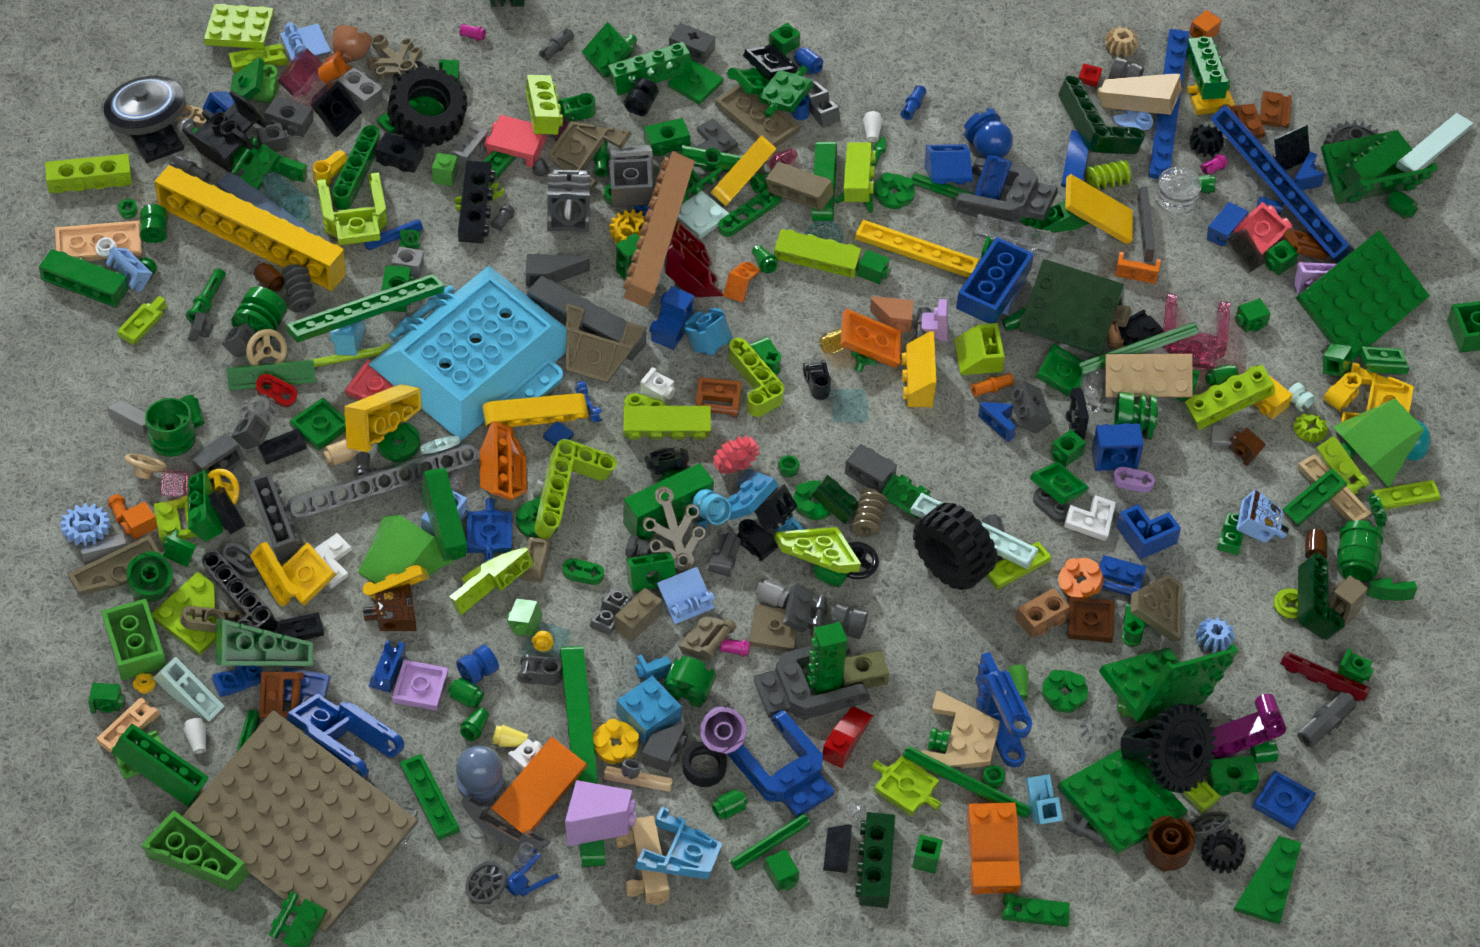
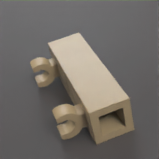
(652, 884)

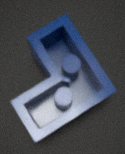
(675, 310)
(1147, 535)

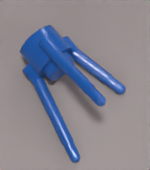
(518, 881)

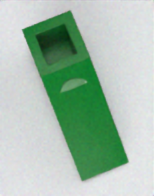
(1057, 220)
(201, 516)

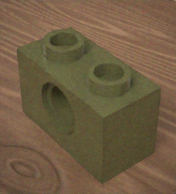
(875, 670)

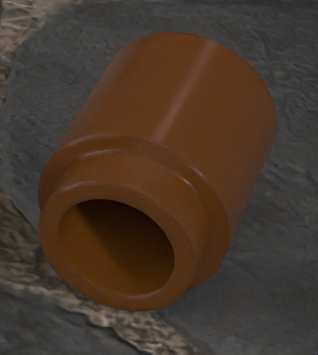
(269, 277)
(1315, 543)

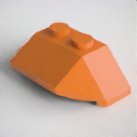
(502, 463)

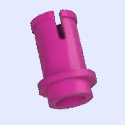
(477, 33)
(1215, 164)
(735, 647)

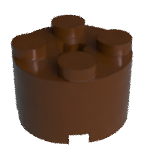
(1169, 843)

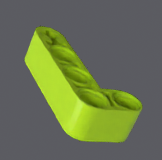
(768, 389)

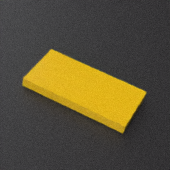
(1099, 209)

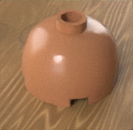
(350, 43)

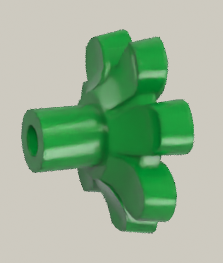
(862, 361)

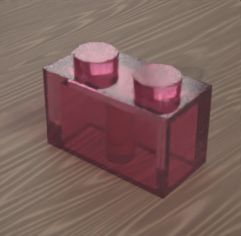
(300, 73)

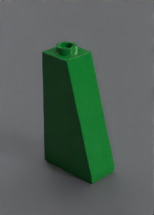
(443, 514)

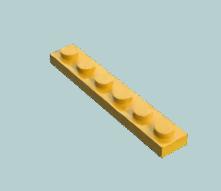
(916, 248)

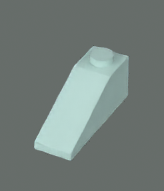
(187, 689)

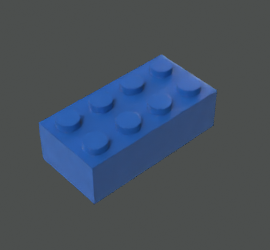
(994, 281)

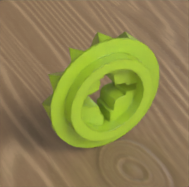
(1314, 434)
(1280, 602)

